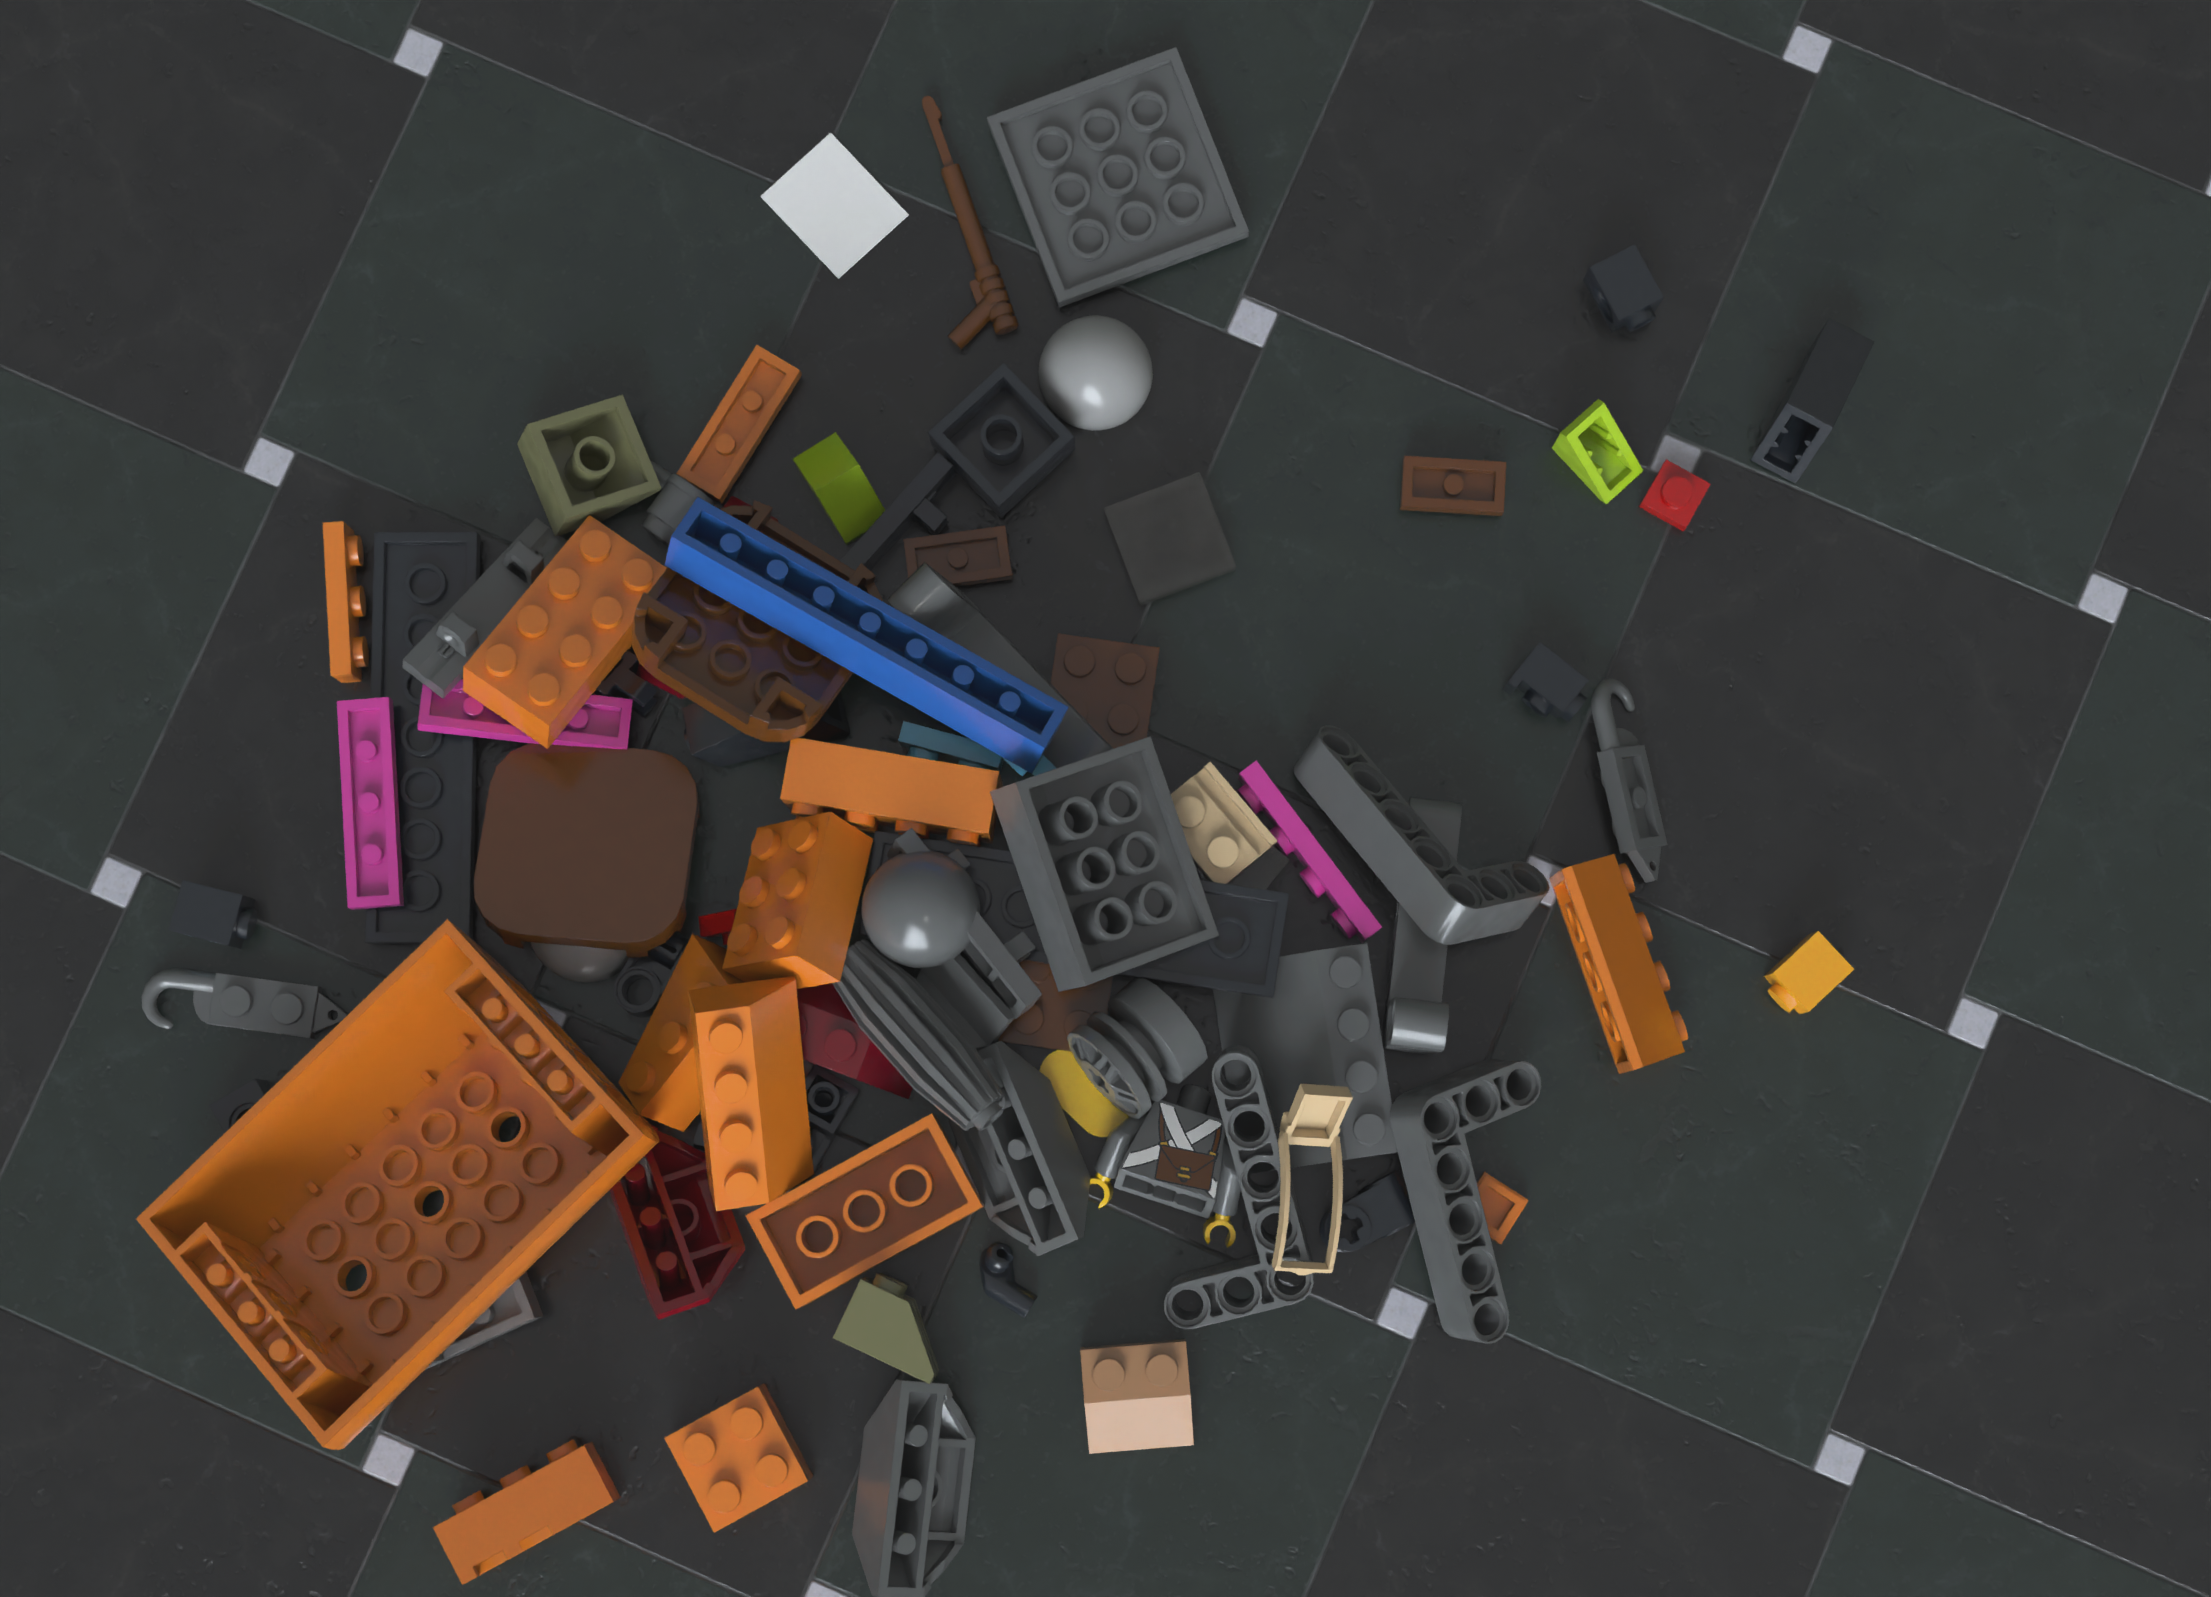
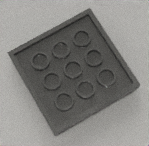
(1117, 177)

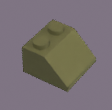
(587, 463)
(888, 1327)

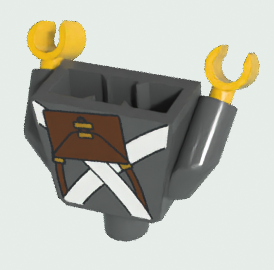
(1174, 1159)

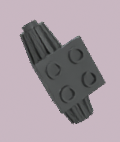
(930, 1028)

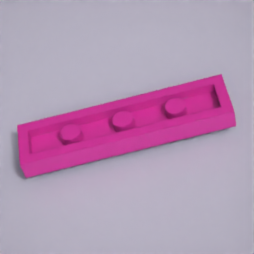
(599, 723)
(370, 803)
(1320, 871)

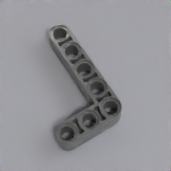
(948, 611)
(1406, 854)
(1414, 1006)
(1259, 1203)
(1458, 1248)

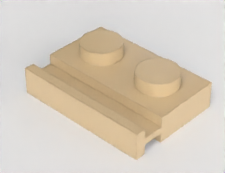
(1219, 826)

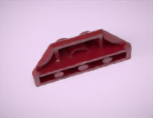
(838, 1044)
(674, 1229)

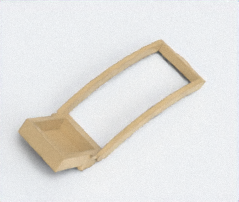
(1312, 1122)

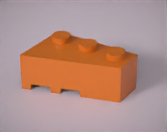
(663, 1065)
(525, 1510)

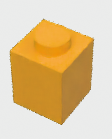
(1807, 974)

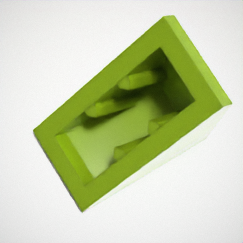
(1598, 452)
(840, 487)

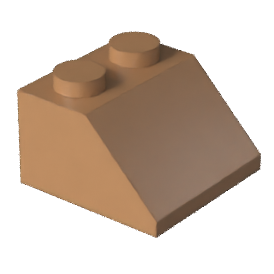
(1137, 1396)

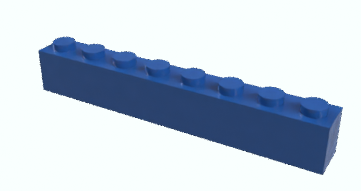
(864, 635)

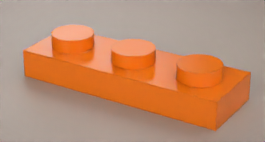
(739, 423)
(344, 602)

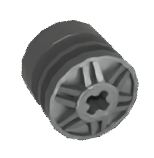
(1137, 1047)

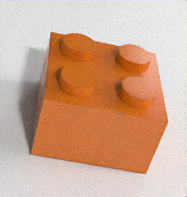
(739, 1457)

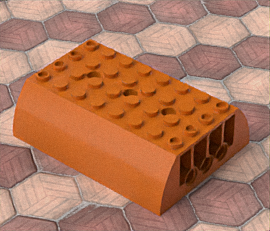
(349, 1150)

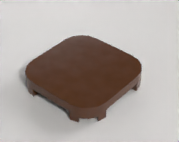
(734, 660)
(587, 847)

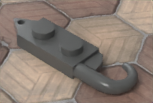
(1628, 783)
(245, 1002)

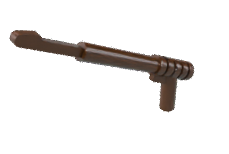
(988, 287)

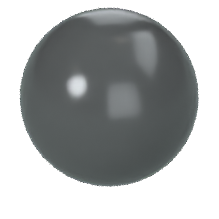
(920, 908)

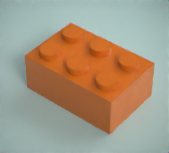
(798, 901)

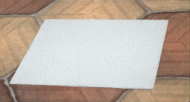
(834, 205)

